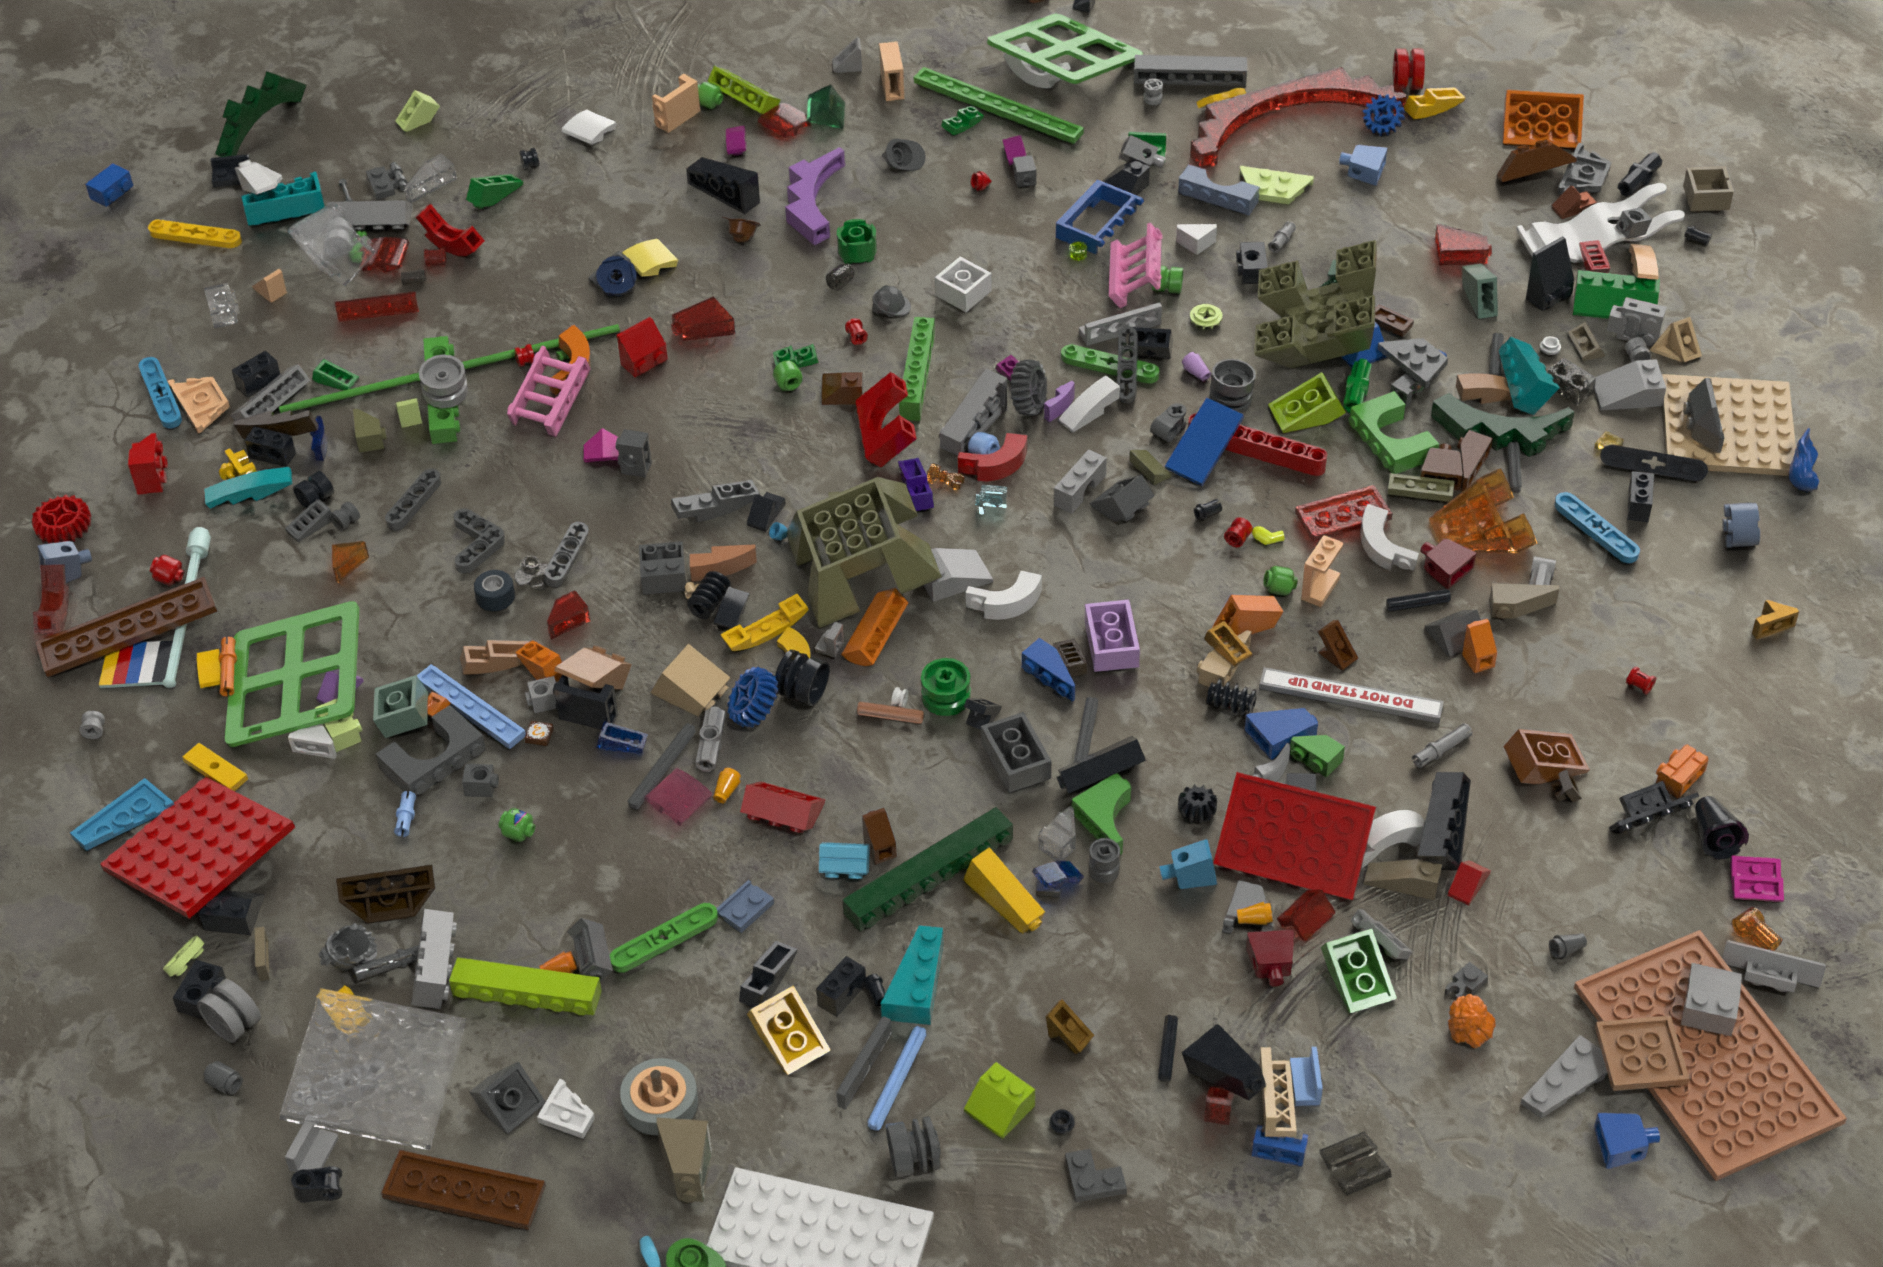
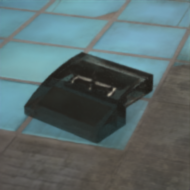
(1355, 1163)

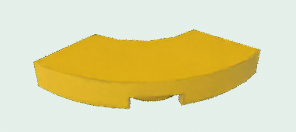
(1218, 97)
(793, 640)

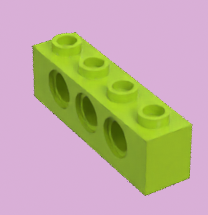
(742, 90)

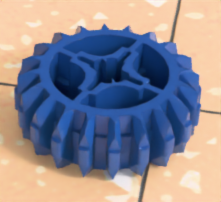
(752, 697)

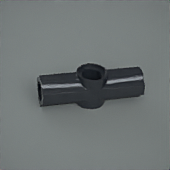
(1640, 174)

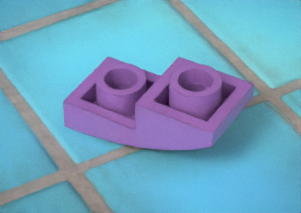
(1056, 406)

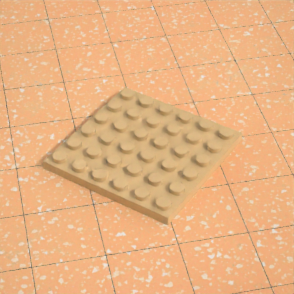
(1753, 419)

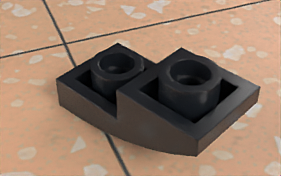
(731, 608)

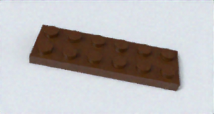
(463, 1189)

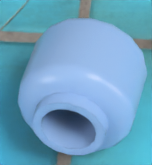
(983, 443)

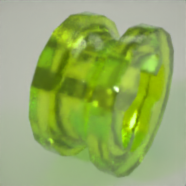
(1078, 251)

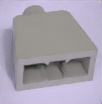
(1134, 148)

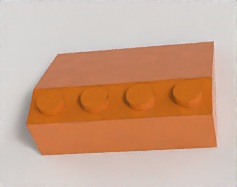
(1542, 116)

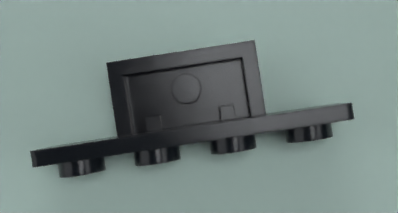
(1648, 802)

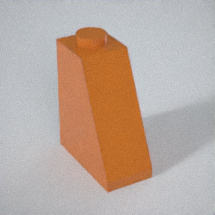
(1250, 613)

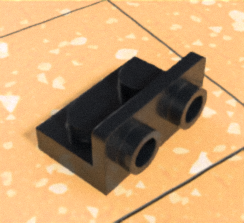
(224, 170)

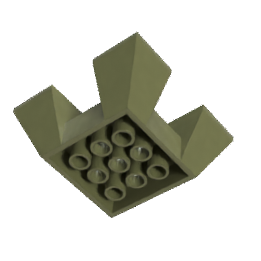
(1320, 320)
(855, 535)

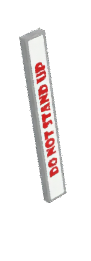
(1351, 695)

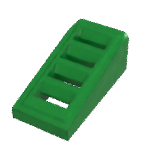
(320, 376)

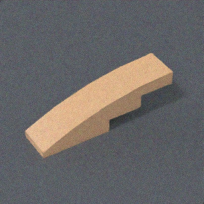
(1643, 261)

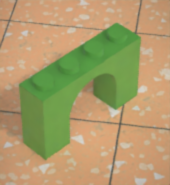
(1394, 453)

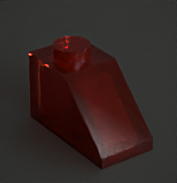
(567, 614)

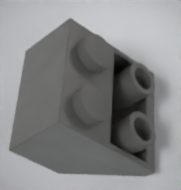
(662, 567)

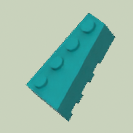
(1526, 376)

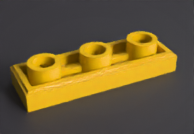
(215, 767)

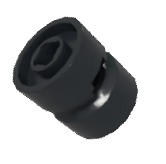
(315, 488)

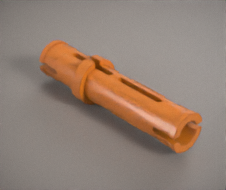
(227, 659)

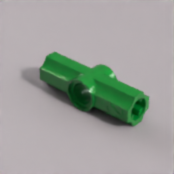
(1357, 384)

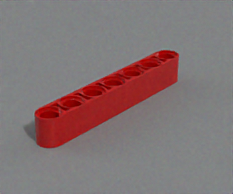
(1277, 450)

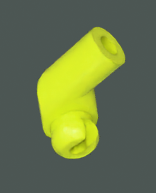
(1266, 537)

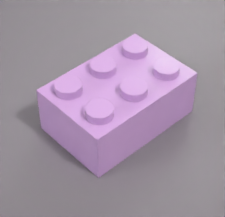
(1112, 635)

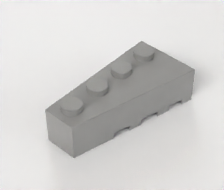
(976, 412)
(433, 959)

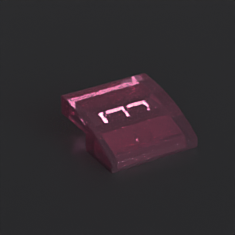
(679, 796)

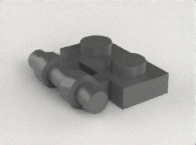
(380, 180)

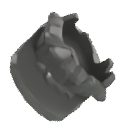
(348, 948)

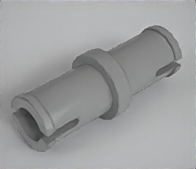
(1281, 237)

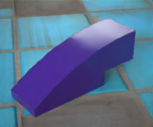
(917, 483)

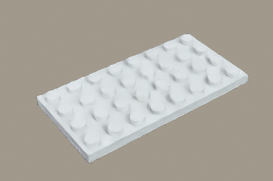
(807, 1225)

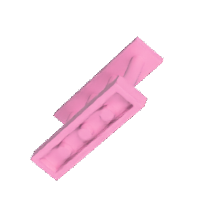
(1120, 264)
(561, 404)

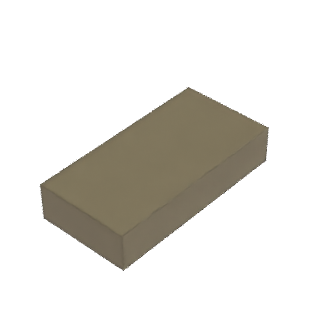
(262, 954)

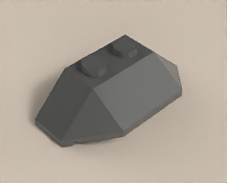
(1704, 417)

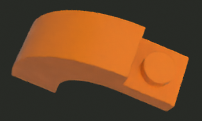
(573, 344)

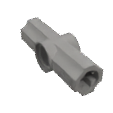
(710, 739)

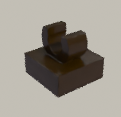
(1568, 786)

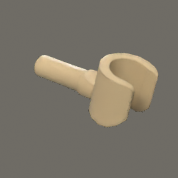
(690, 588)

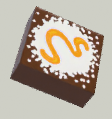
(539, 733)

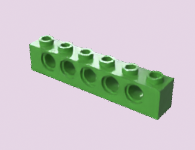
(917, 367)
(442, 421)

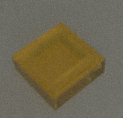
(1608, 439)

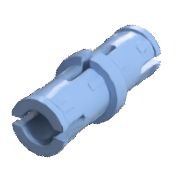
(405, 813)

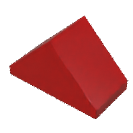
(1468, 881)

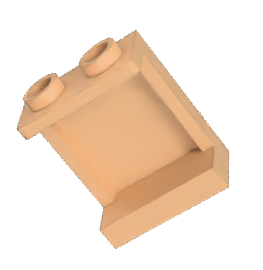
(677, 105)
(1318, 578)

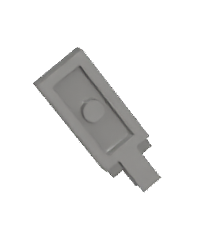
(1393, 946)

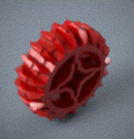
(61, 519)

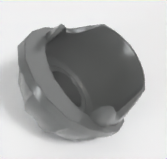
(890, 302)

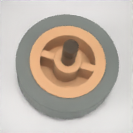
(658, 1091)

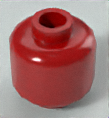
(166, 570)

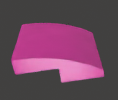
(1756, 878)

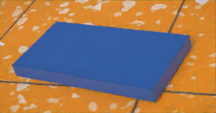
(1204, 441)

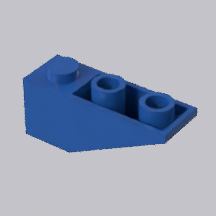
(1046, 665)

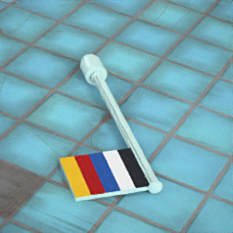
(155, 661)

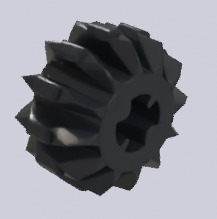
(1197, 803)

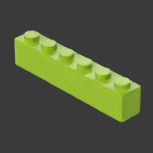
(525, 986)

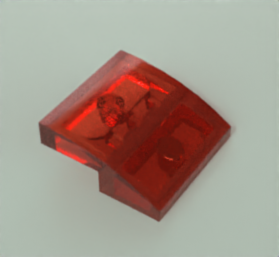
(784, 120)
(389, 254)

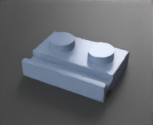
(745, 906)

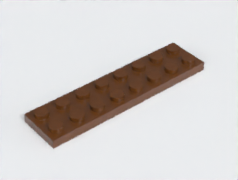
(125, 626)

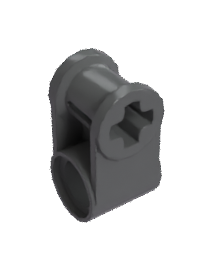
(1169, 422)

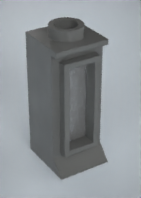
(591, 948)

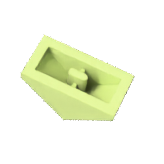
(408, 412)

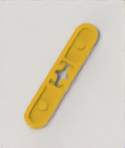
(194, 234)

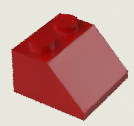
(641, 347)

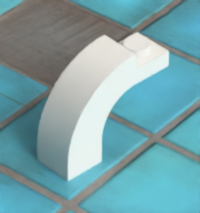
(1030, 73)
(1378, 546)
(1009, 602)
(1392, 829)

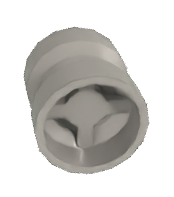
(1153, 91)
(1637, 349)

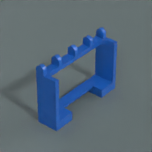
(1098, 191)

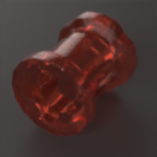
(435, 256)

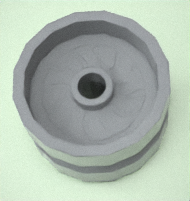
(443, 381)
(229, 1010)

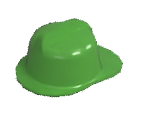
(690, 1252)

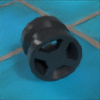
(529, 158)

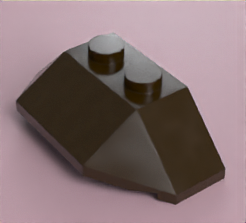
(387, 893)

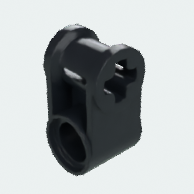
(317, 1184)

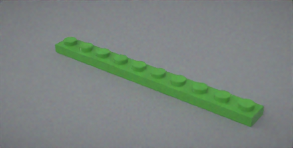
(999, 105)

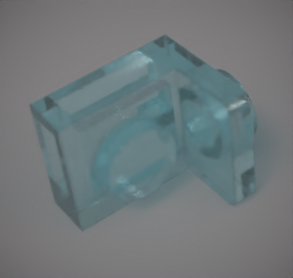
(991, 496)

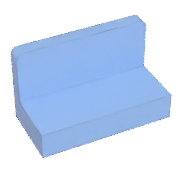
(1306, 1079)

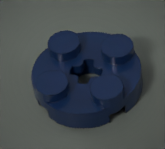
(606, 271)

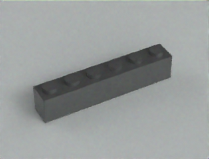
(1191, 70)

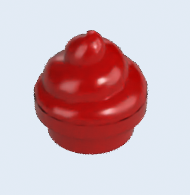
(980, 180)

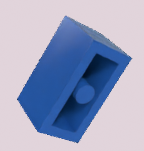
(109, 185)

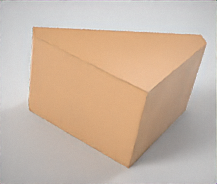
(271, 286)

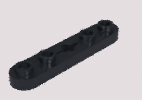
(1675, 465)

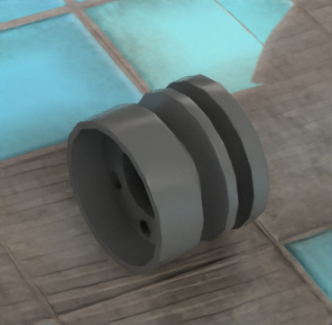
(1232, 384)
(913, 1146)

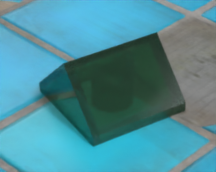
(826, 107)

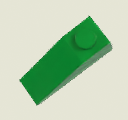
(491, 189)

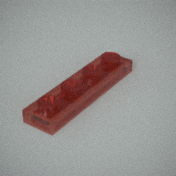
(376, 306)

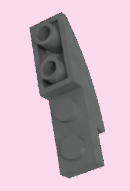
(720, 501)

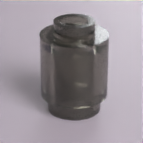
(840, 276)

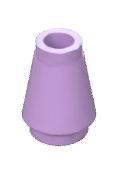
(1195, 365)

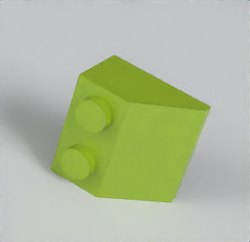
(1000, 1100)

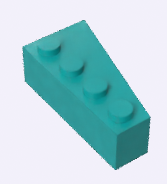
(284, 201)
(916, 979)

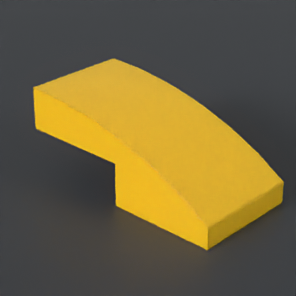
(209, 668)

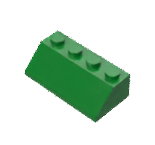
(1599, 291)

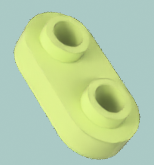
(178, 962)

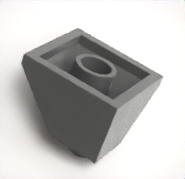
(508, 1097)

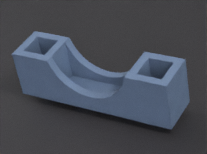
(1237, 197)

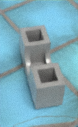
(1087, 471)

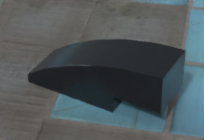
(767, 974)

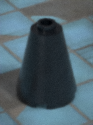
(1719, 829)

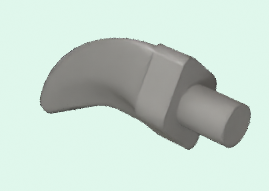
(1274, 769)

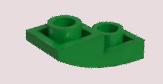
(963, 121)
(801, 357)

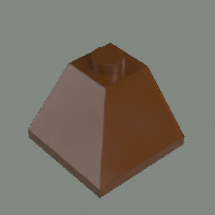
(842, 388)

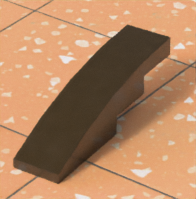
(282, 422)

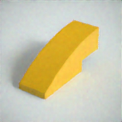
(1433, 102)

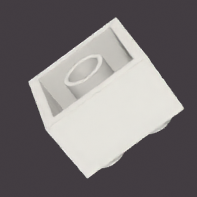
(963, 284)

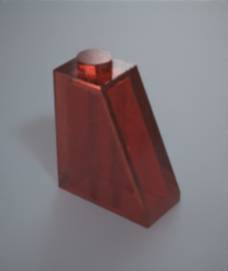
(1461, 246)
(703, 321)

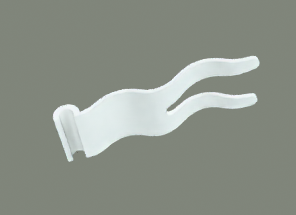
(1594, 225)

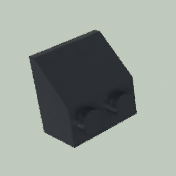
(231, 912)

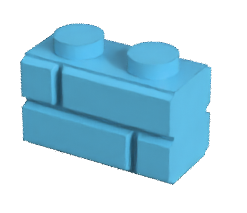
(844, 859)

